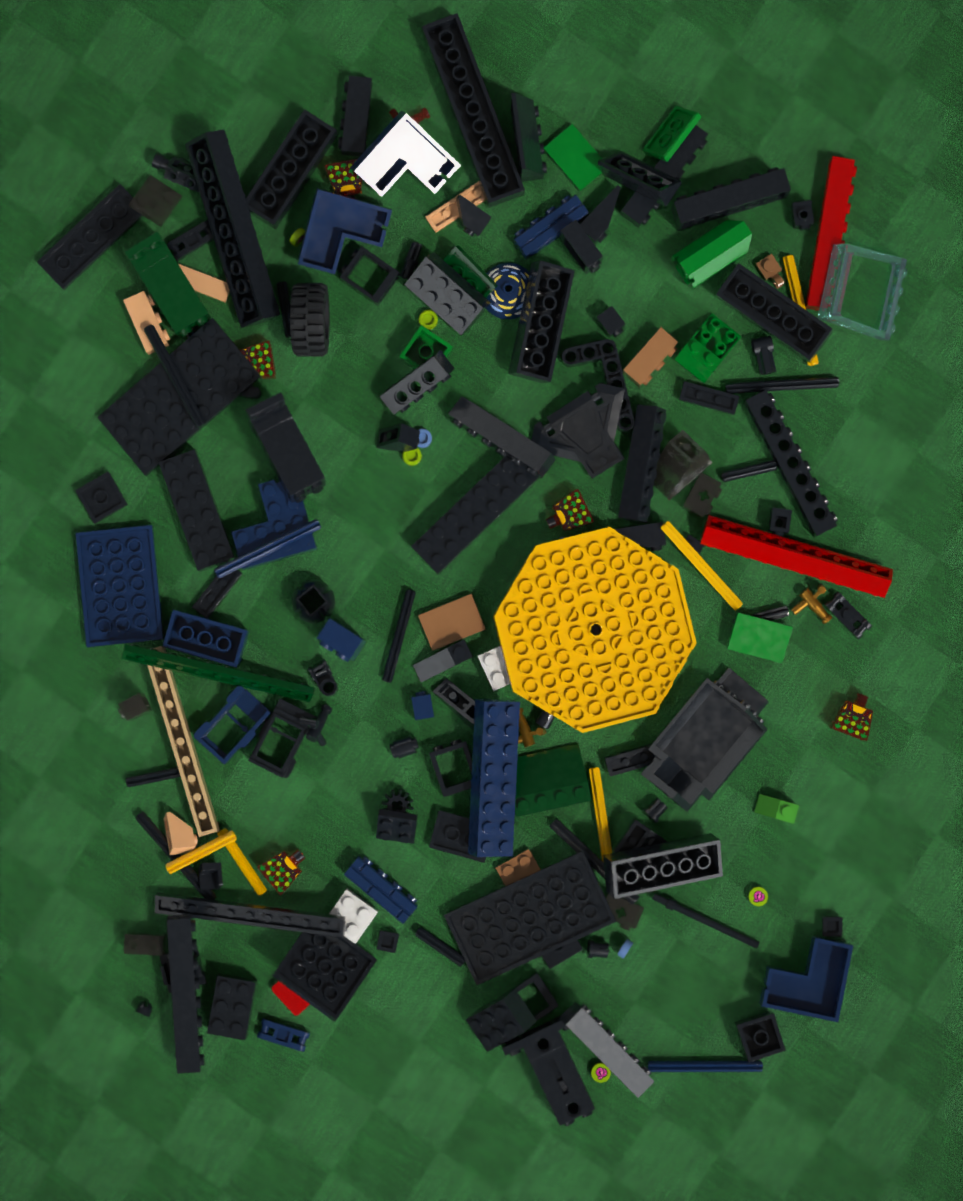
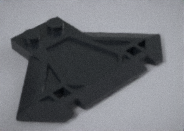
(585, 430)

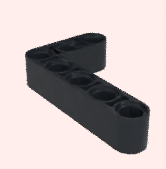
(610, 377)

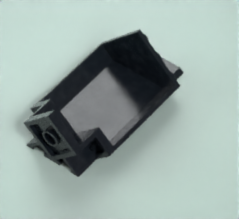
(707, 740)

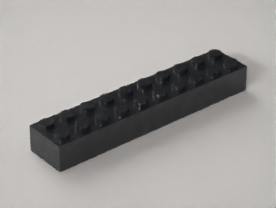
(473, 110)
(232, 228)

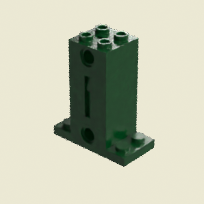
(168, 284)

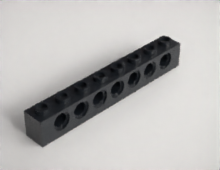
(789, 474)

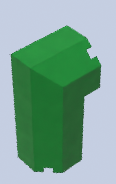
(713, 252)

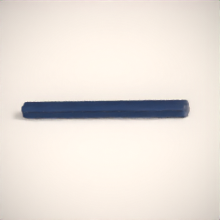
(267, 548)
(705, 1066)

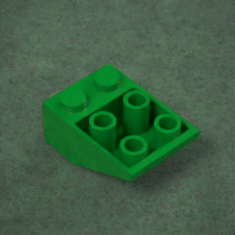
(707, 348)

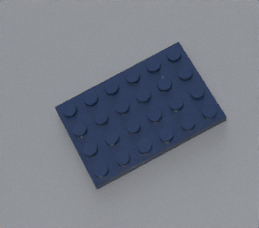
(119, 586)

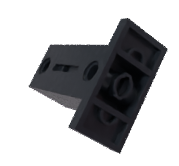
(285, 448)
(554, 1070)

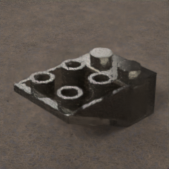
(679, 464)

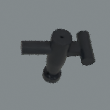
(316, 725)

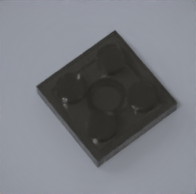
(155, 201)

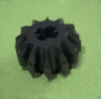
(396, 798)

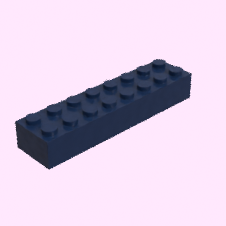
(493, 777)

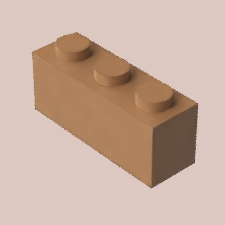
(651, 358)

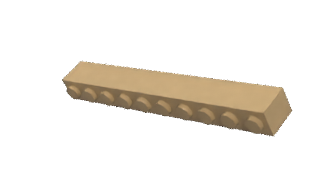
(184, 749)

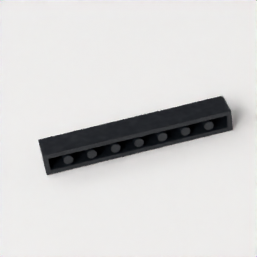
(184, 993)

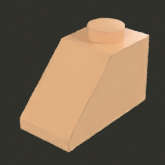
(179, 835)

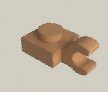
(770, 268)

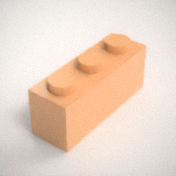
(143, 315)

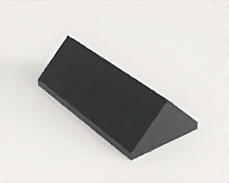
(640, 177)

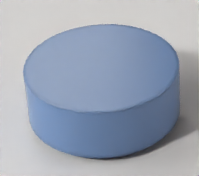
(425, 438)
(625, 948)

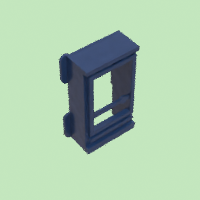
(250, 706)

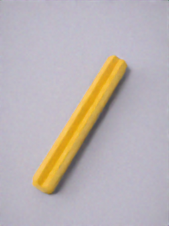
(201, 852)
(245, 866)

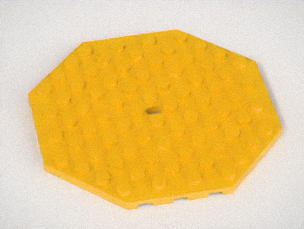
(549, 620)

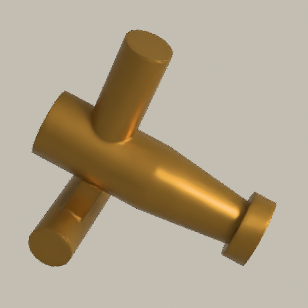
(814, 604)
(526, 735)

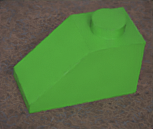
(776, 808)

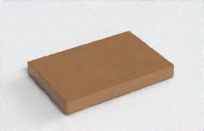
(451, 622)

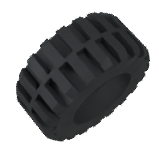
(310, 319)

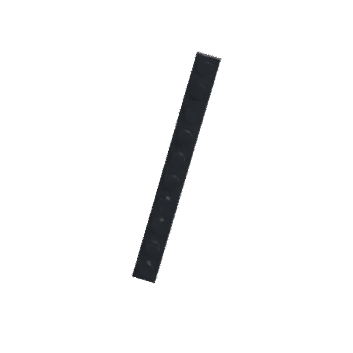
(250, 914)

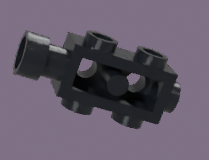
(175, 171)

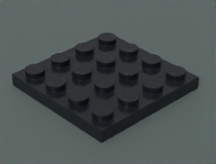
(324, 971)

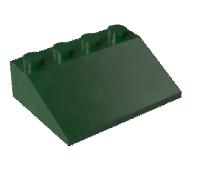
(550, 780)

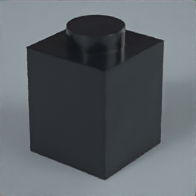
(611, 322)

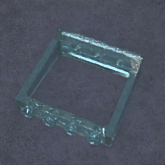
(836, 285)

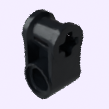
(323, 677)

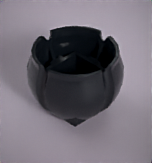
(324, 610)

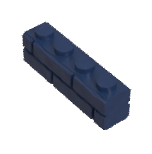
(548, 228)
(381, 889)

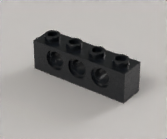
(437, 364)

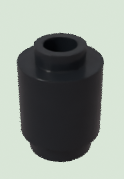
(404, 746)

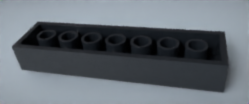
(473, 514)

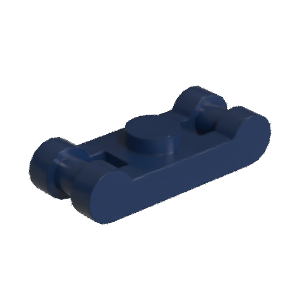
(283, 1034)

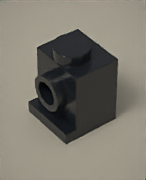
(799, 222)
(783, 515)

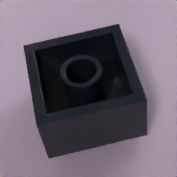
(760, 1036)

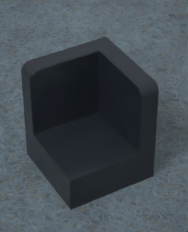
(210, 876)

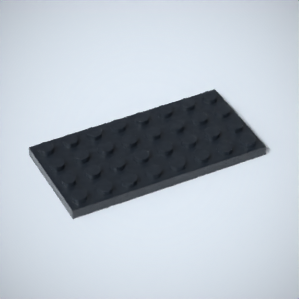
(151, 416)
(530, 917)

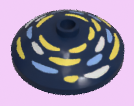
(503, 303)

